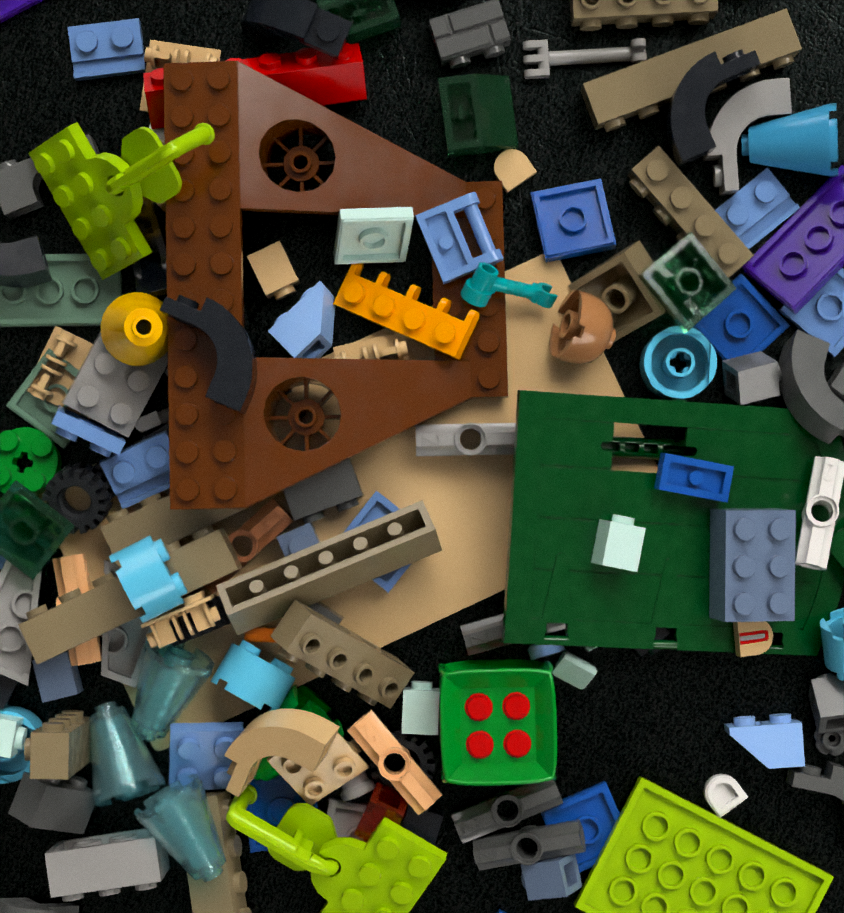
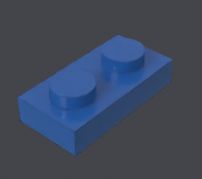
(693, 477)

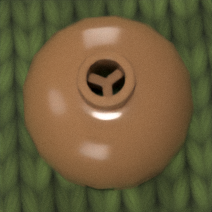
(583, 330)

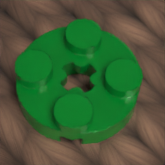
(39, 449)

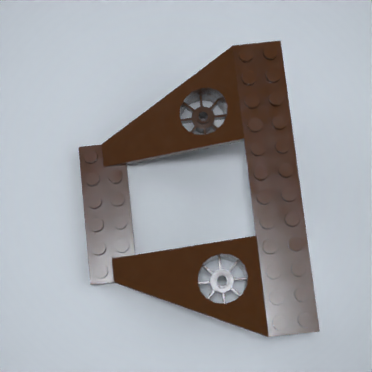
(237, 458)

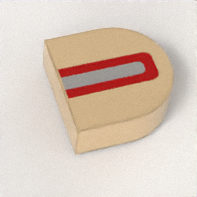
(752, 638)

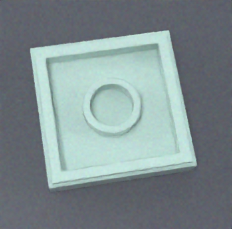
(373, 235)

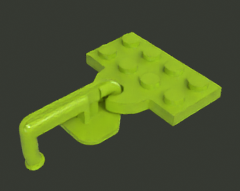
(106, 192)
(373, 876)

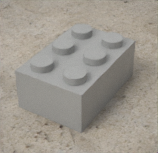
(114, 390)
(105, 864)

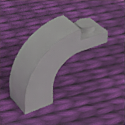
(751, 105)

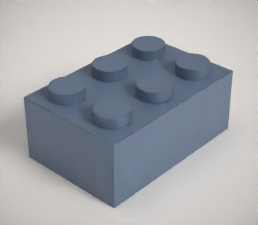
(752, 564)

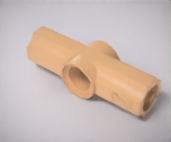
(70, 574)
(411, 779)

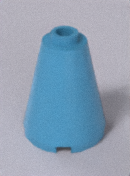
(796, 142)

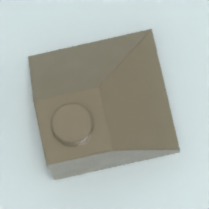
(622, 290)

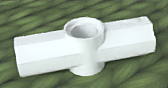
(814, 535)

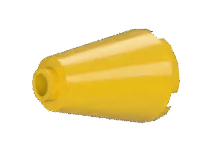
(120, 330)

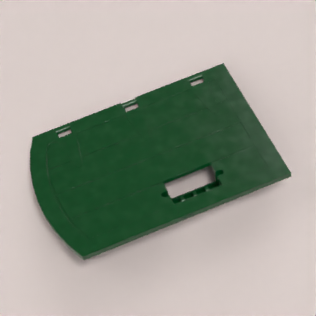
(568, 484)

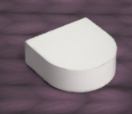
(723, 793)

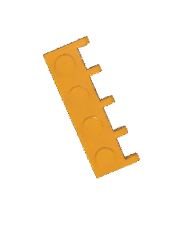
(404, 313)

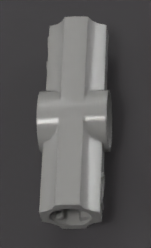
(445, 439)

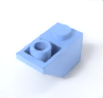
(308, 325)
(772, 742)

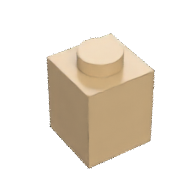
(274, 271)

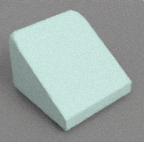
(574, 670)

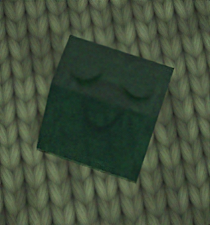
(687, 281)
(30, 530)

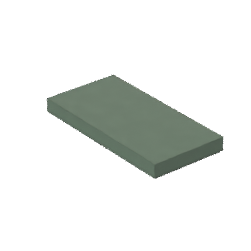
(71, 299)

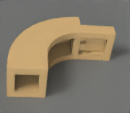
(281, 733)

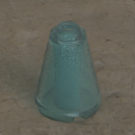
(166, 687)
(119, 758)
(185, 827)

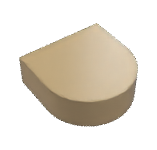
(513, 169)

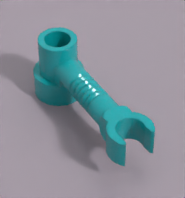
(485, 282)

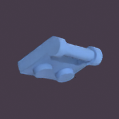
(447, 240)

